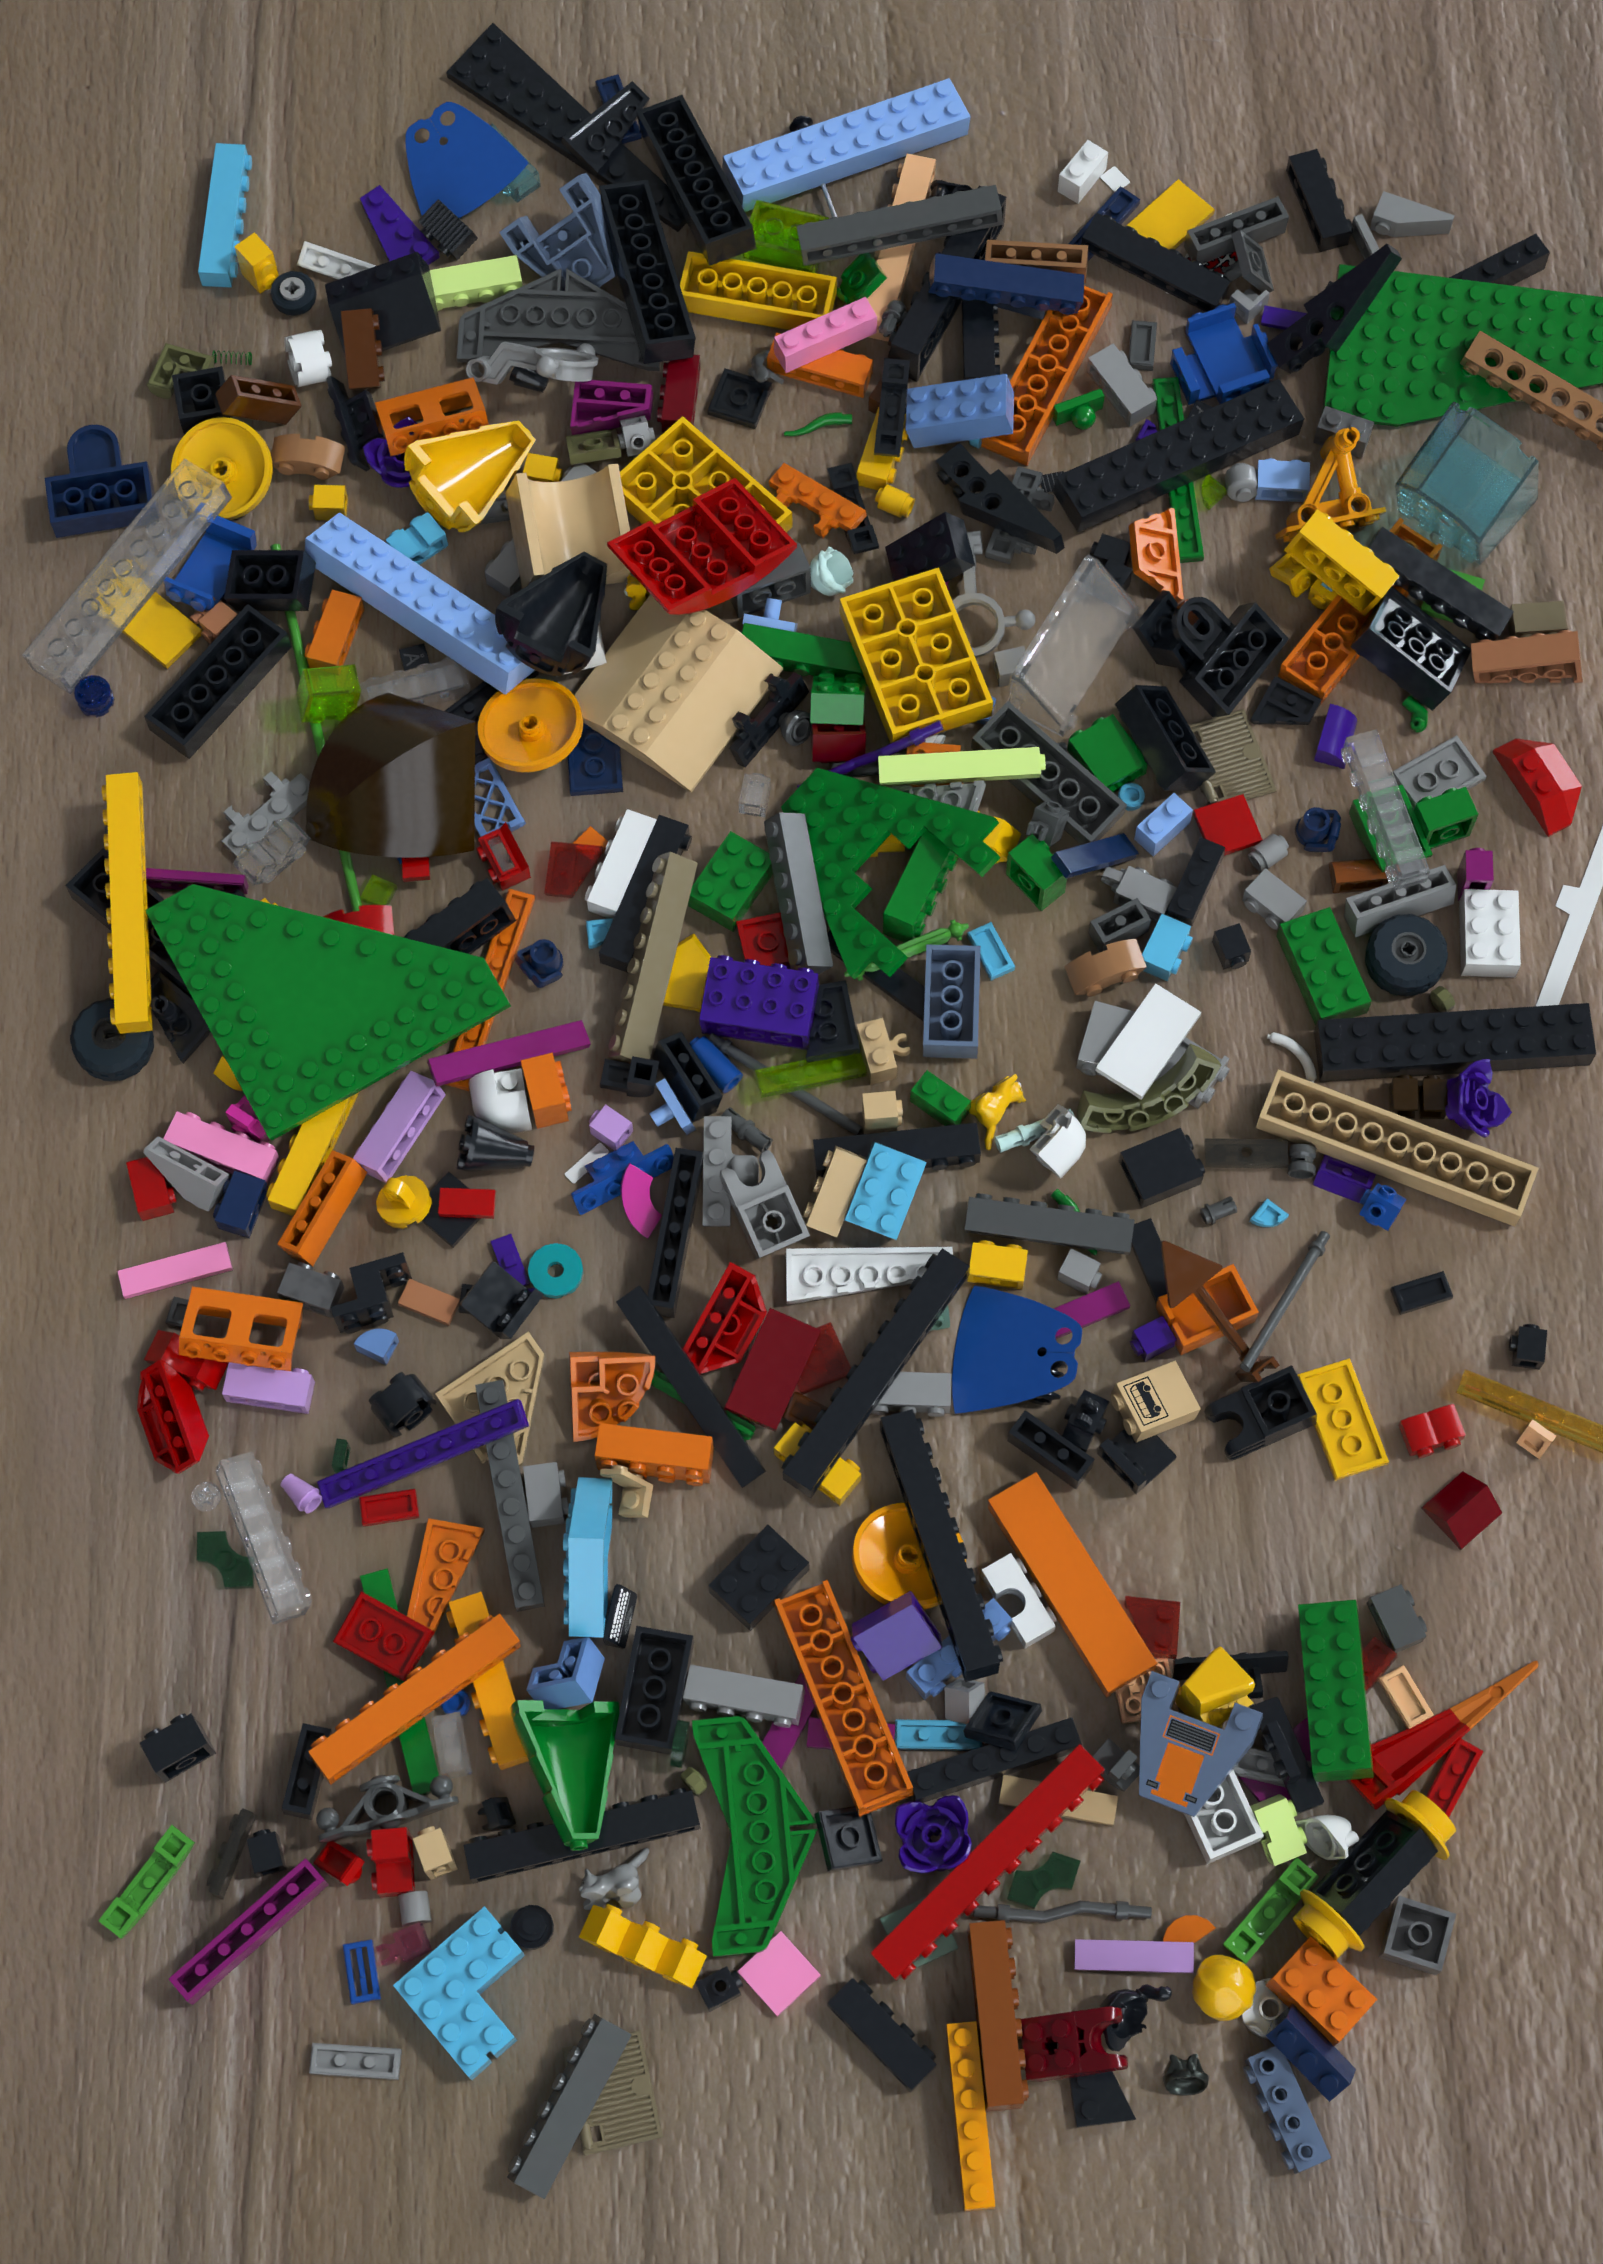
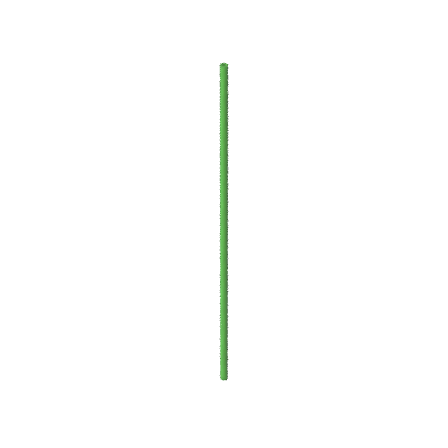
(319, 741)

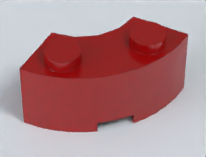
(369, 916)
(198, 1372)

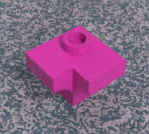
(245, 1120)

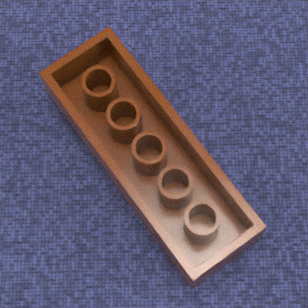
(995, 2015)

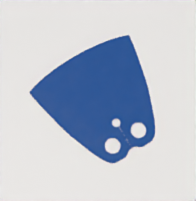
(466, 169)
(999, 1347)

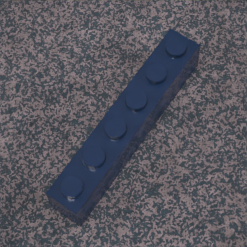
(1006, 284)

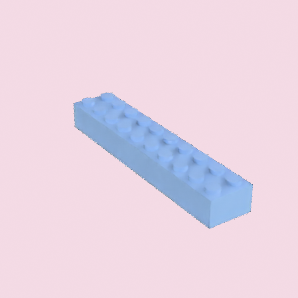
(847, 144)
(415, 600)

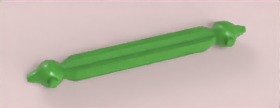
(919, 943)

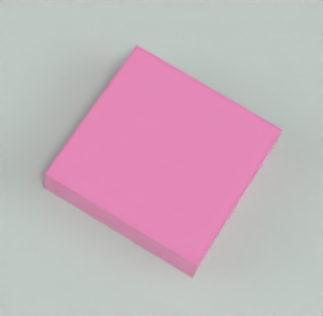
(779, 1974)

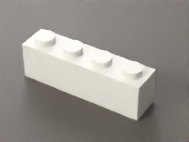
(620, 863)

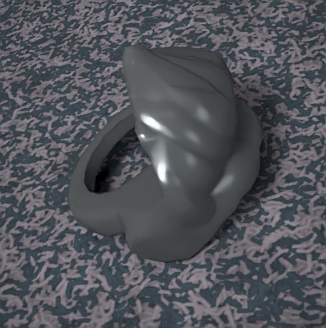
(761, 372)

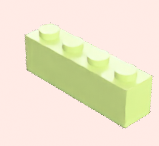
(475, 282)

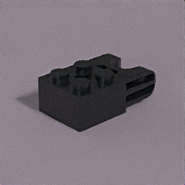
(1256, 1412)

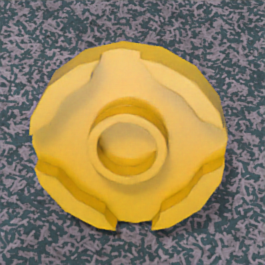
(403, 1201)

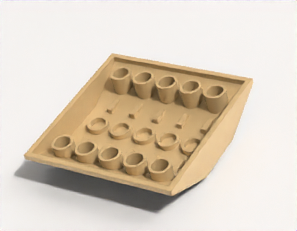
(675, 689)

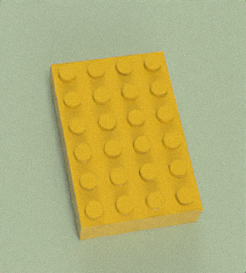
(681, 468)
(915, 655)

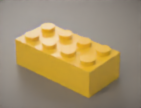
(1341, 562)

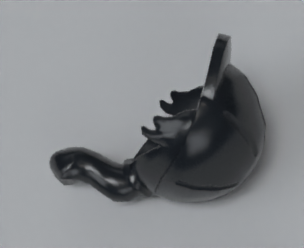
(1133, 2011)

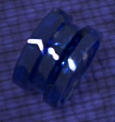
(94, 696)

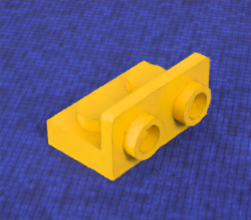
(1293, 574)

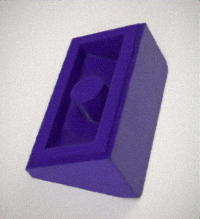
(1343, 1178)

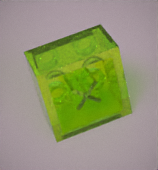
(328, 693)

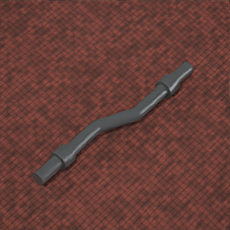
(1120, 1910)

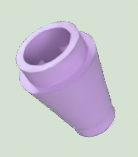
(301, 1493)

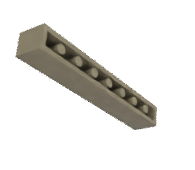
(652, 958)

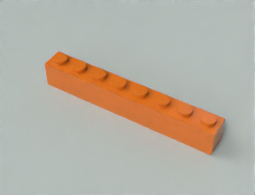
(414, 1699)

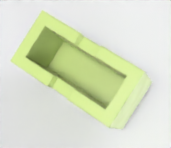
(1282, 1836)

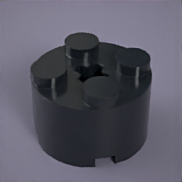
(402, 1403)

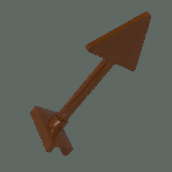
(1187, 1274)

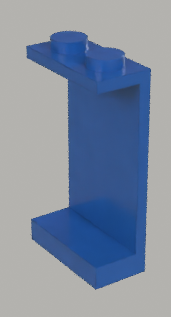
(1224, 353)
(1193, 379)
(208, 565)

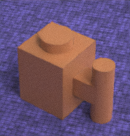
(214, 620)

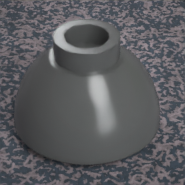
(795, 727)

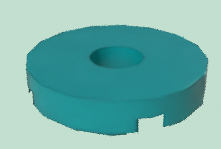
(555, 1255)

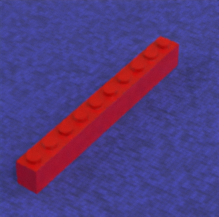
(988, 1862)

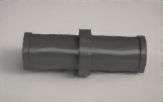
(747, 1131)

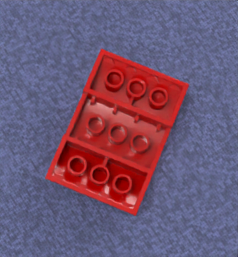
(706, 550)

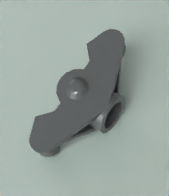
(378, 1786)

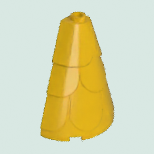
(466, 471)

